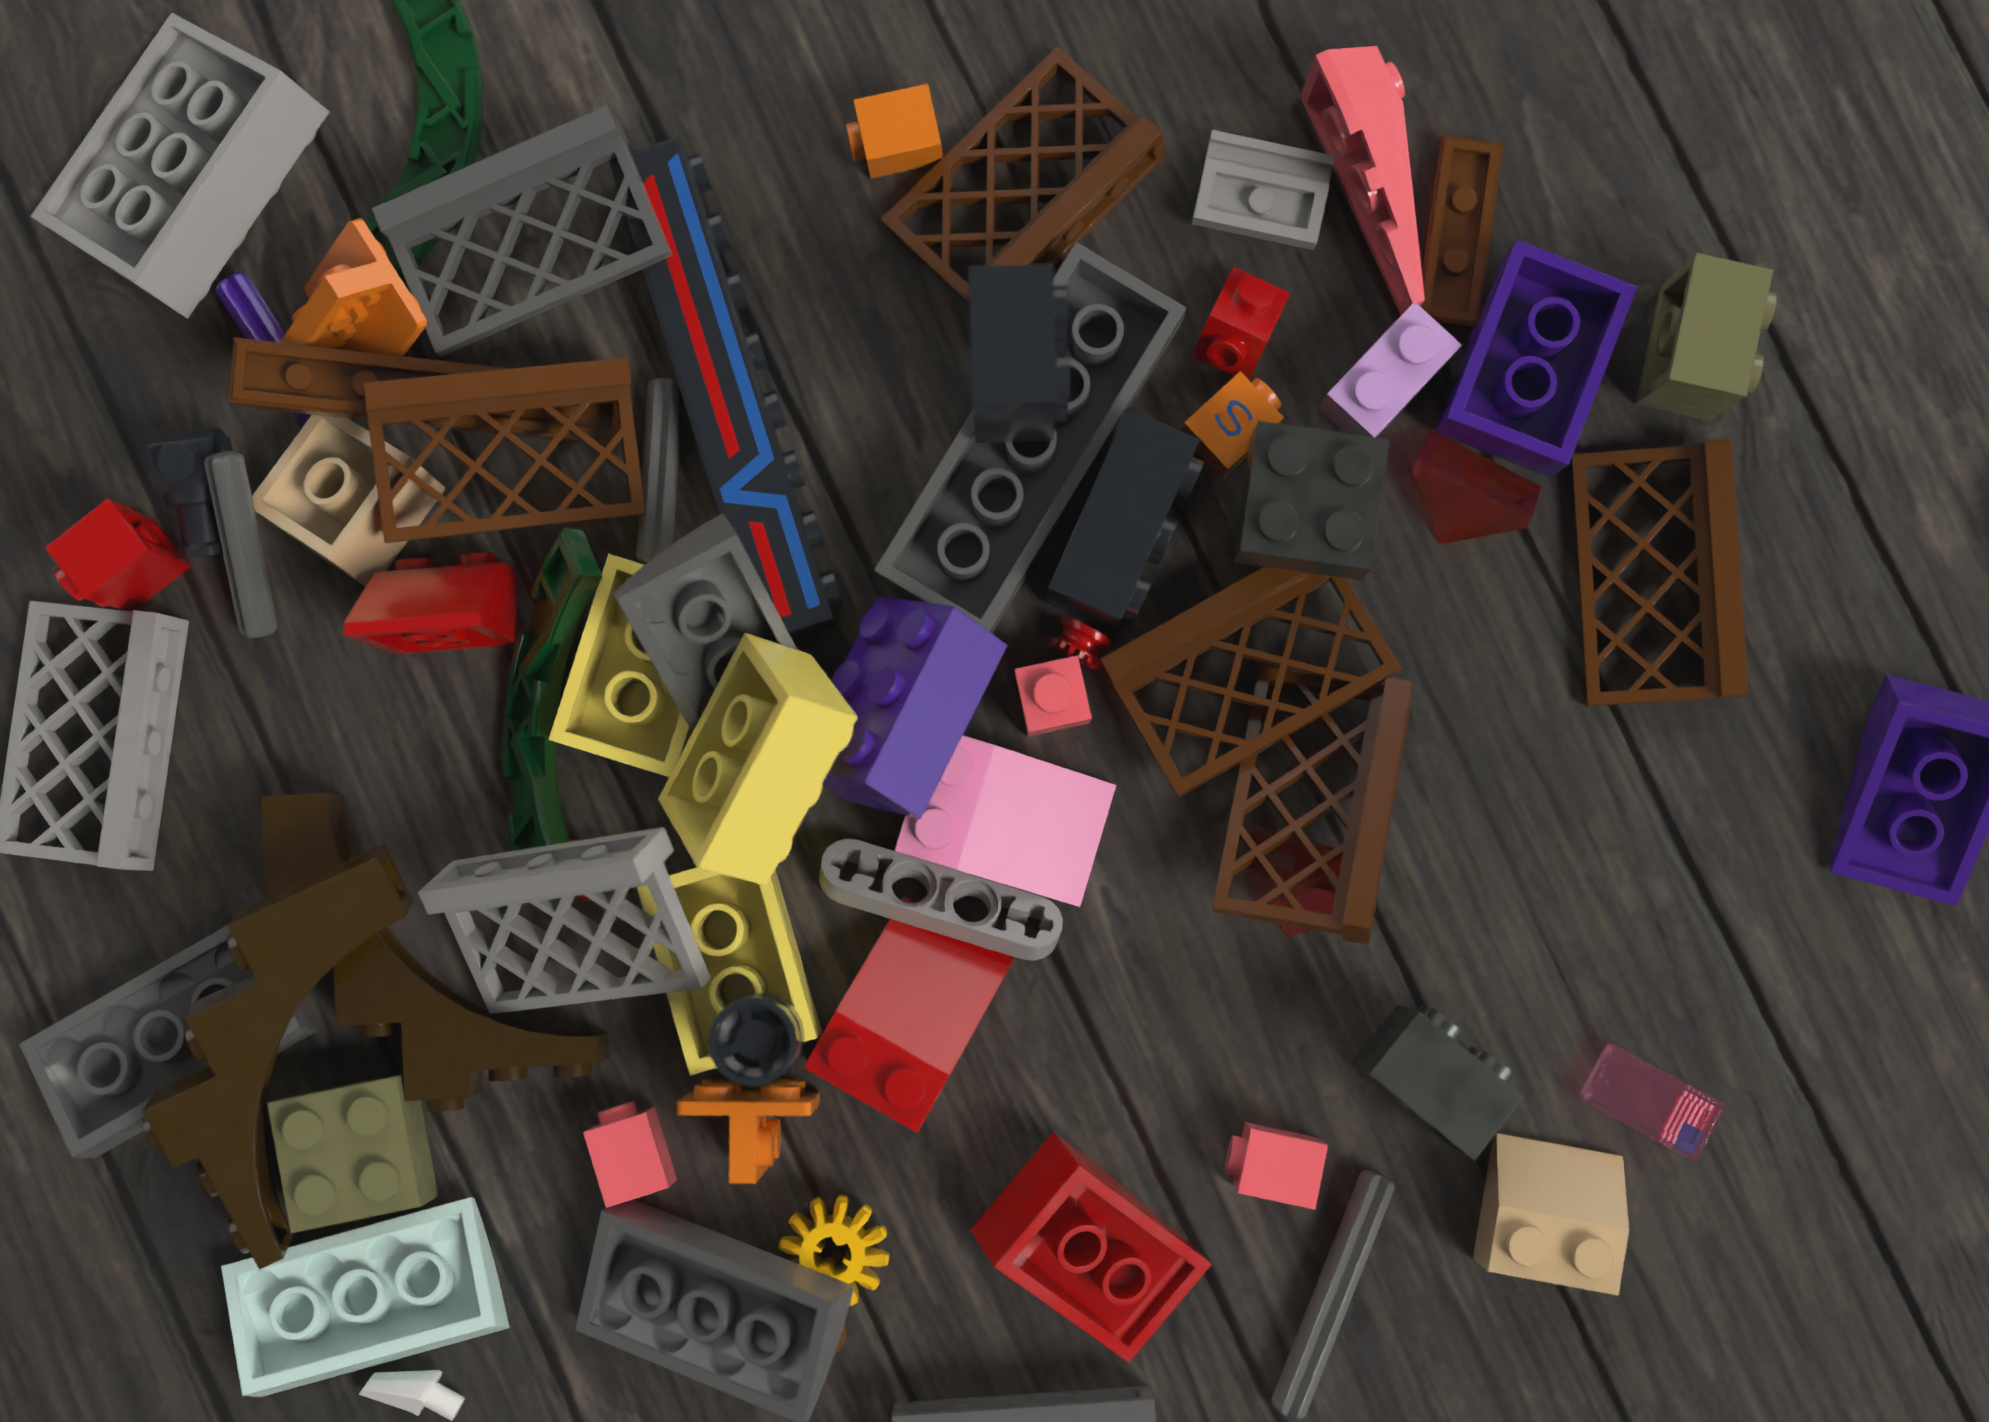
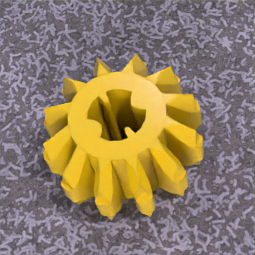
(842, 1230)

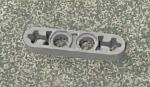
(943, 889)

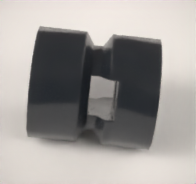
(756, 1039)

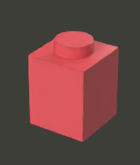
(1052, 696)
(629, 1153)
(1276, 1165)

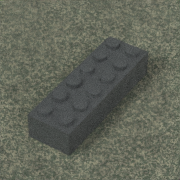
(1002, 501)

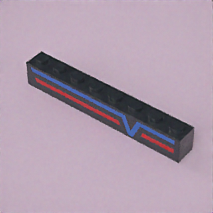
(723, 390)

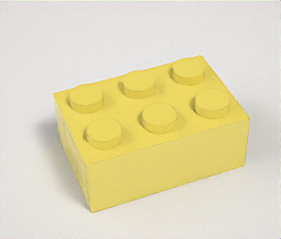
(614, 693)
(756, 760)
(745, 947)

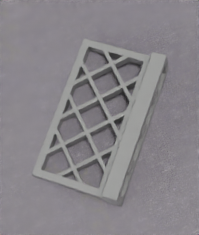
(140, 730)
(563, 872)

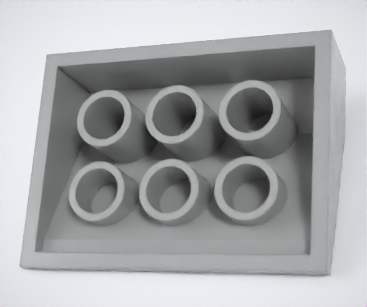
(181, 163)

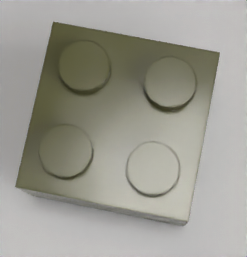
(1706, 337)
(351, 1153)

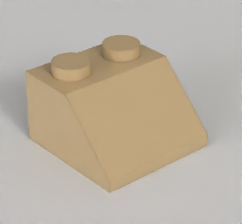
(329, 496)
(1554, 1214)

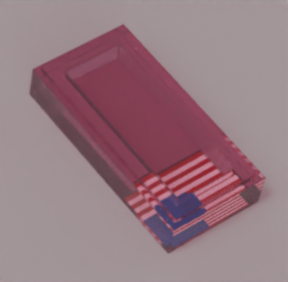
(1652, 1102)

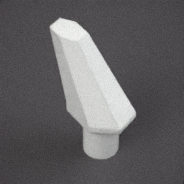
(413, 1392)

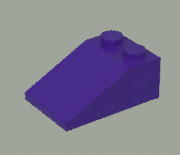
(1917, 792)

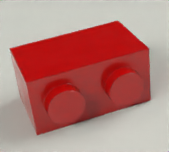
(116, 557)

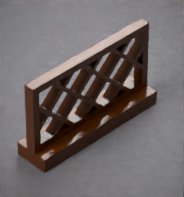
(1070, 210)
(498, 393)
(1716, 570)
(1206, 628)
(1366, 826)

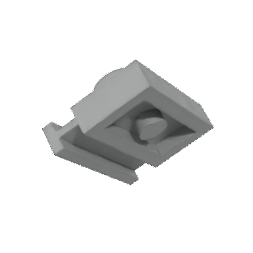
(1263, 190)

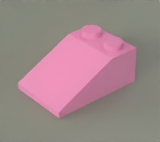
(1012, 821)

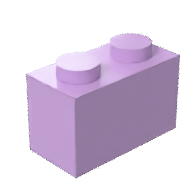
(1389, 374)

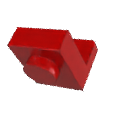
(1240, 323)

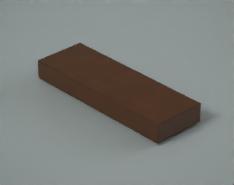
(1459, 229)

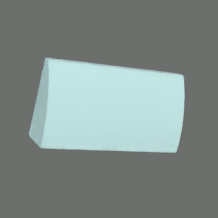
(363, 1298)

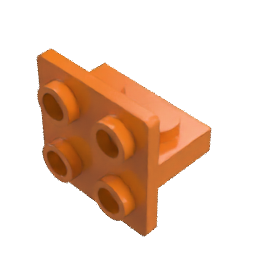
(357, 300)
(753, 1136)

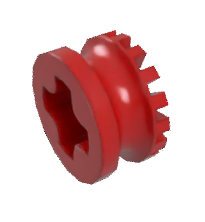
(1080, 640)

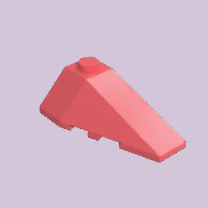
(1362, 123)

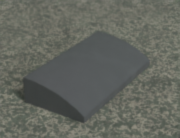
(694, 610)
(126, 1045)
(713, 1308)

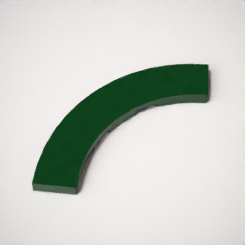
(449, 106)
(535, 689)

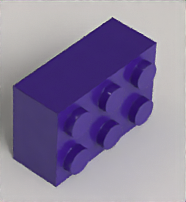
(1535, 359)
(914, 692)

